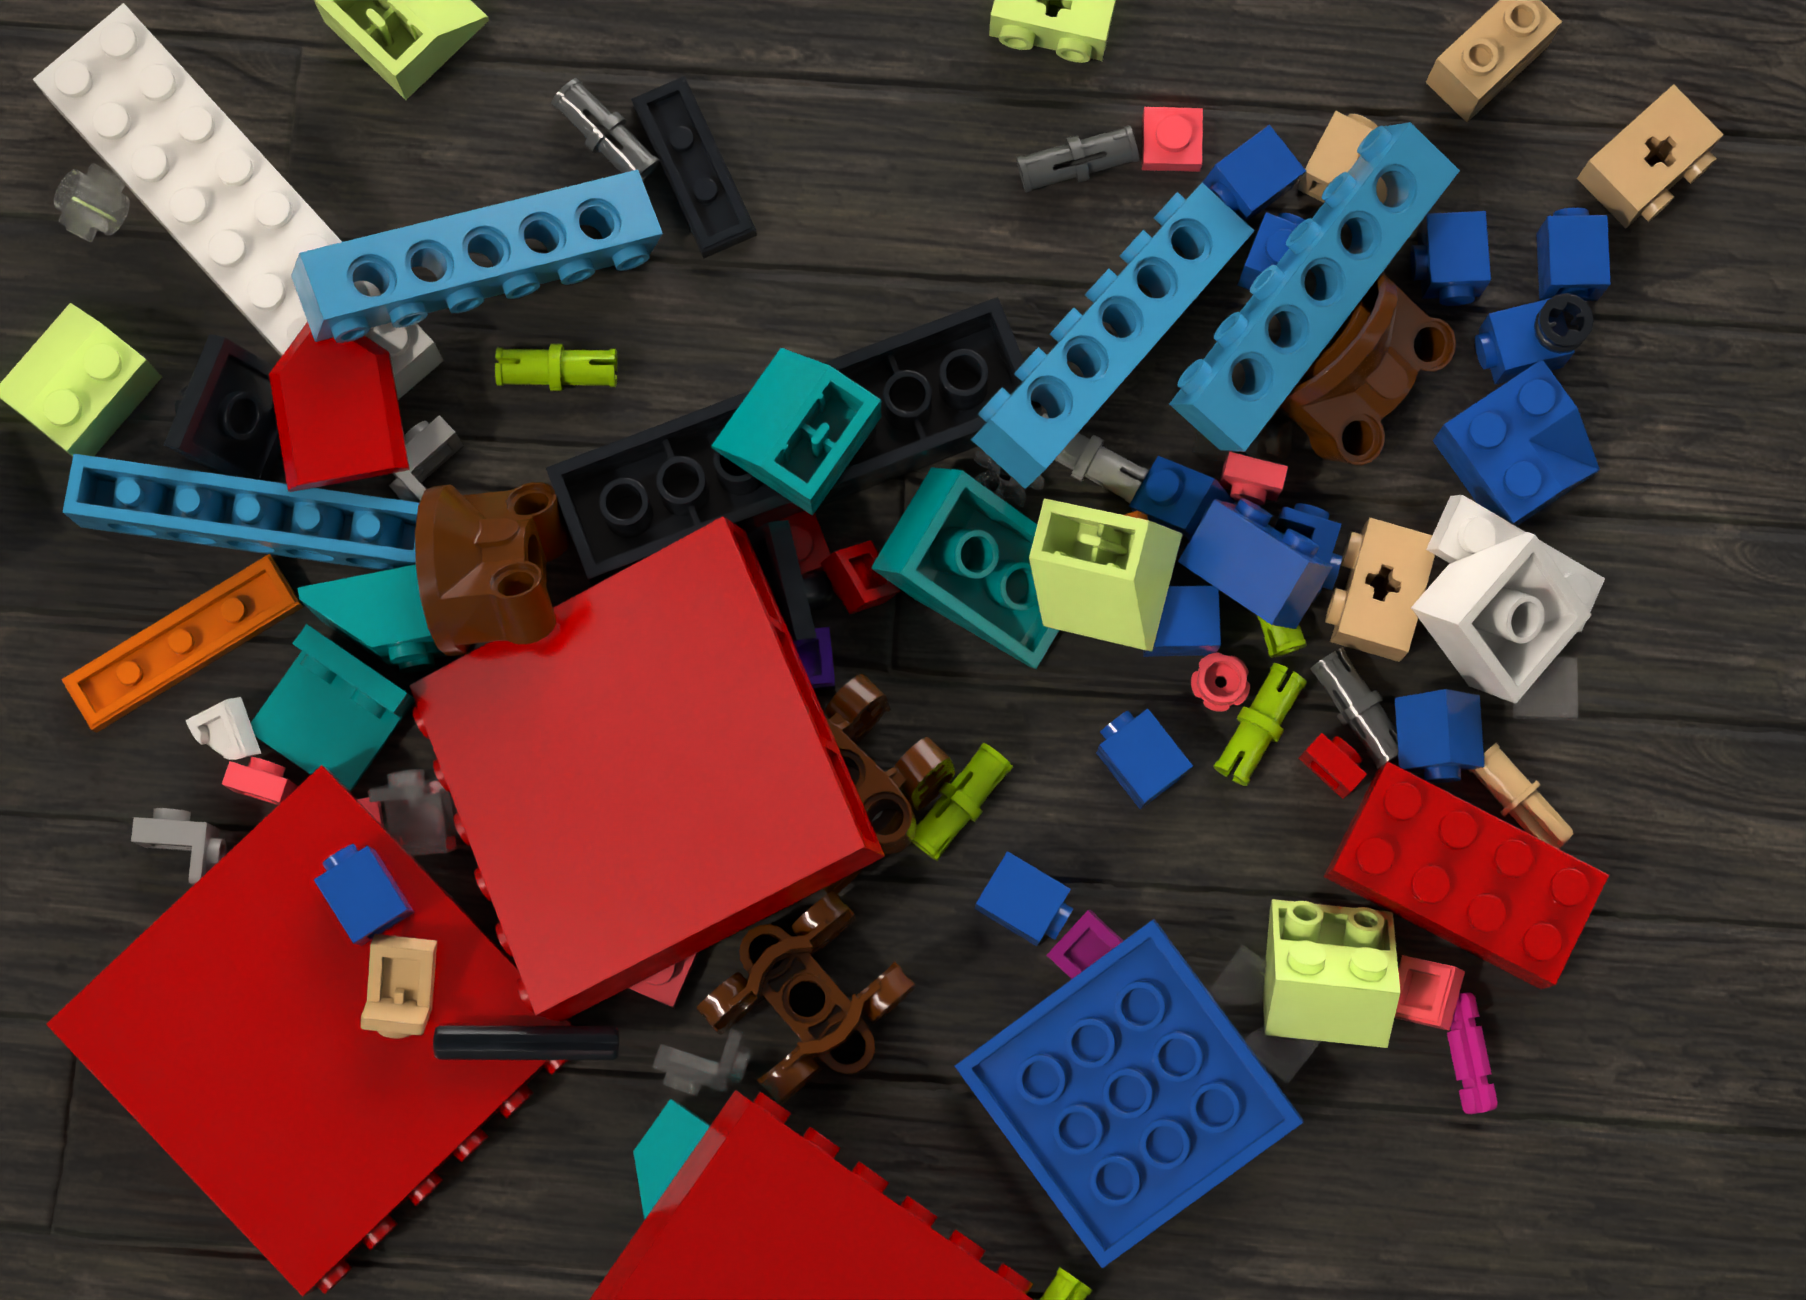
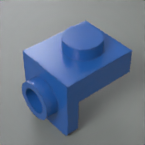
(1177, 496)
(1314, 524)

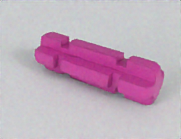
(1471, 1057)

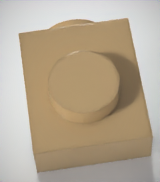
(399, 985)

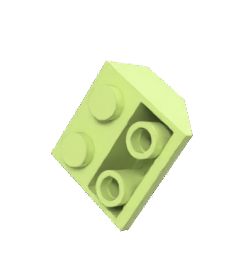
(403, 37)
(1102, 573)
(1330, 973)

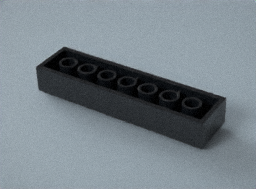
(670, 481)

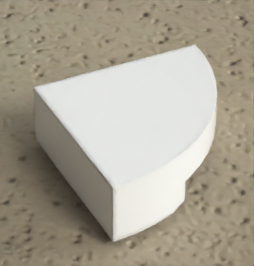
(226, 729)

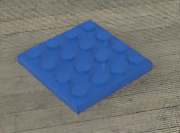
(1128, 1093)

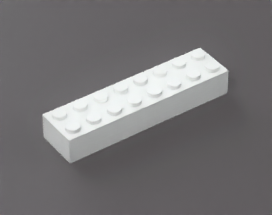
(205, 181)

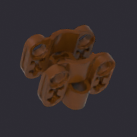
(909, 783)
(822, 1031)

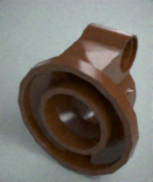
(1367, 373)
(486, 564)

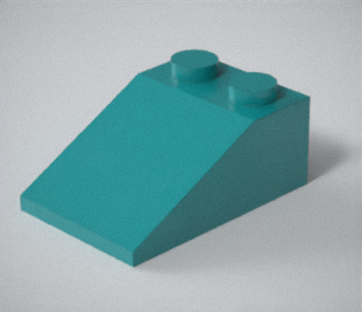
(969, 562)

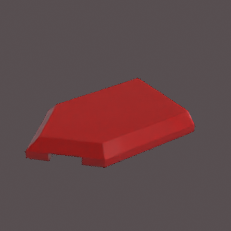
(337, 412)

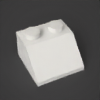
(1502, 615)

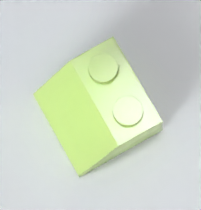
(78, 383)

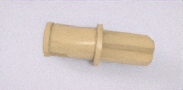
(1521, 798)

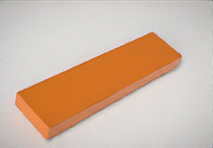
(182, 643)

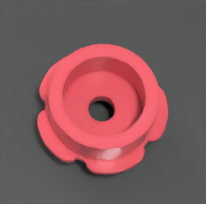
(1228, 667)

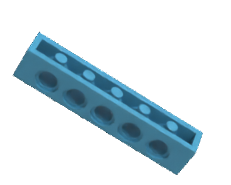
(1414, 181)
(612, 205)
(1027, 442)
(240, 513)

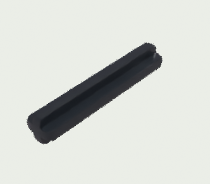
(526, 1042)

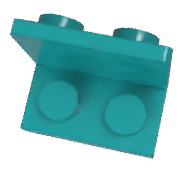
(330, 710)

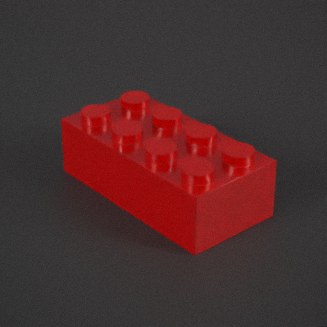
(1466, 876)

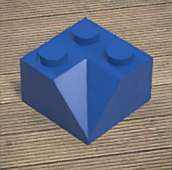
(1519, 446)

